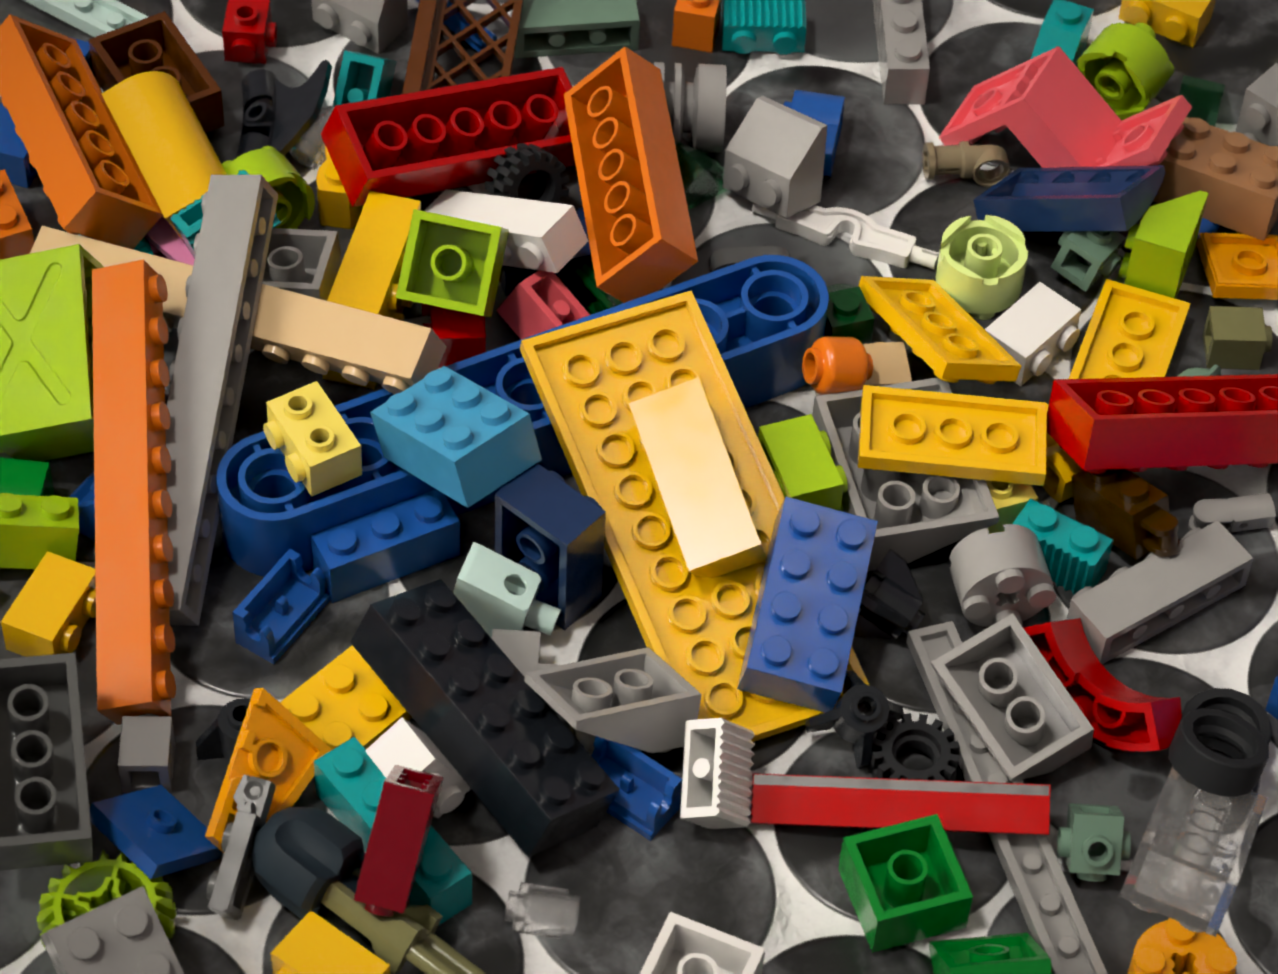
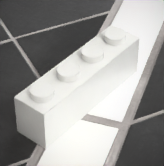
(540, 232)

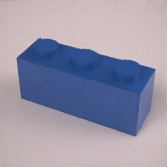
(386, 544)

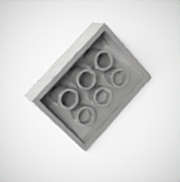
(912, 509)

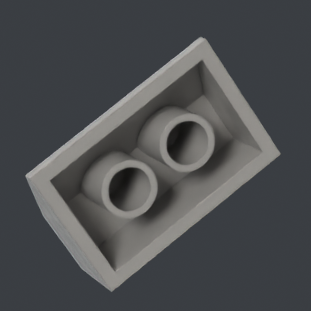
(1015, 700)

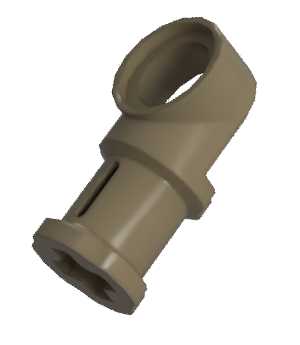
(965, 161)

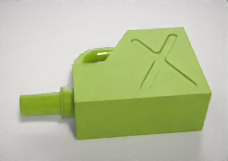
(46, 354)

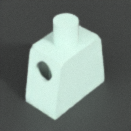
(502, 593)

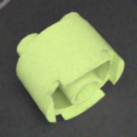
(982, 264)

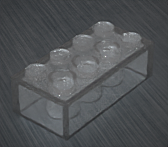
(1193, 854)

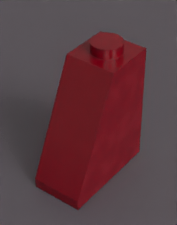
(397, 840)

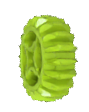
(98, 884)

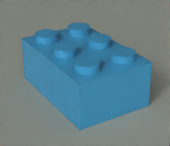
(456, 436)

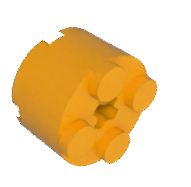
(1176, 950)

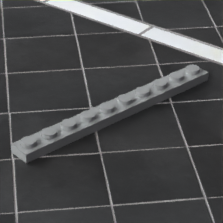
(1026, 859)

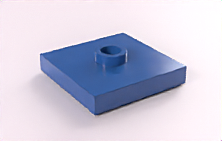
(154, 831)

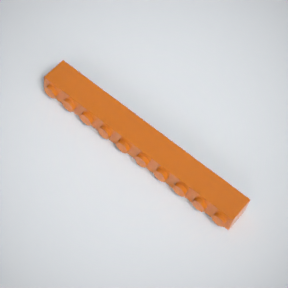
(131, 492)

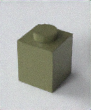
(1236, 337)

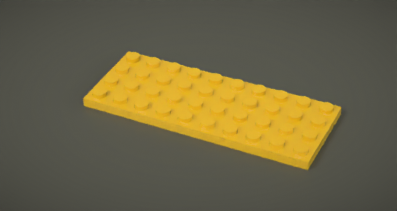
(688, 620)

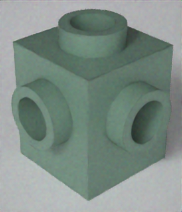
(1088, 256)
(1089, 825)

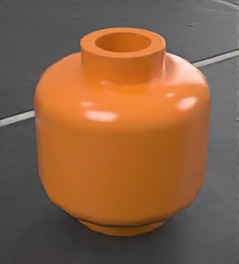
(836, 365)

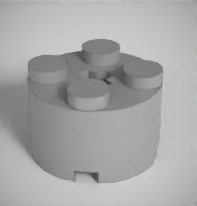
(1001, 575)

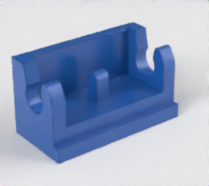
(279, 608)
(647, 790)

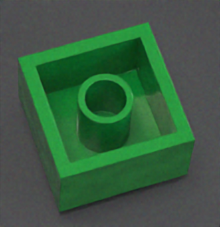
(905, 883)

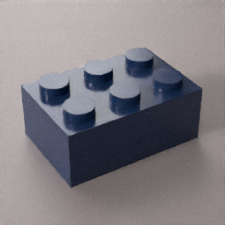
(556, 536)

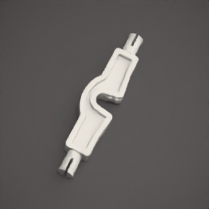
(867, 237)

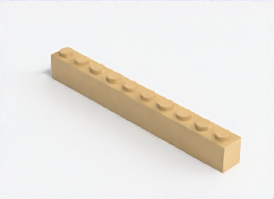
(296, 325)

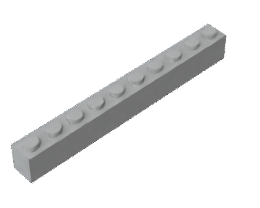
(211, 371)

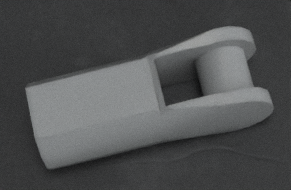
(1235, 513)

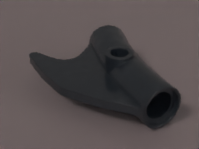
(279, 113)

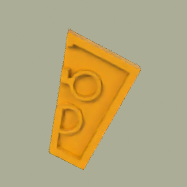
(272, 748)

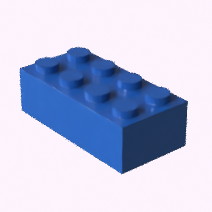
(807, 605)

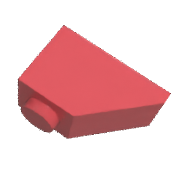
(540, 305)

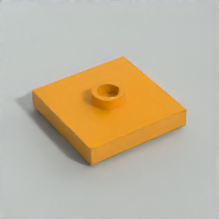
(1240, 265)

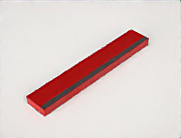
(888, 801)

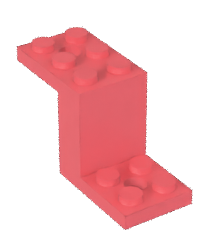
(1064, 117)

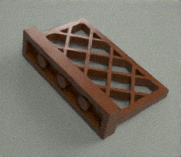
(430, 29)

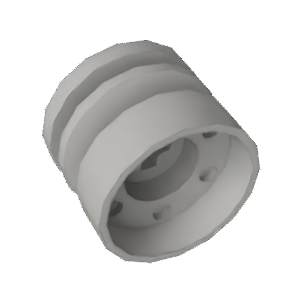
(698, 105)

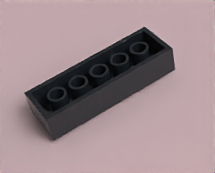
(484, 717)

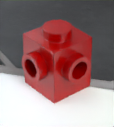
(248, 31)

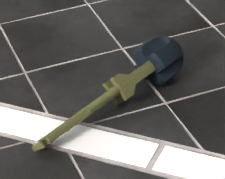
(315, 866)

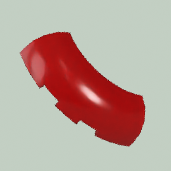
(1116, 712)

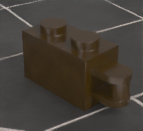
(1126, 511)

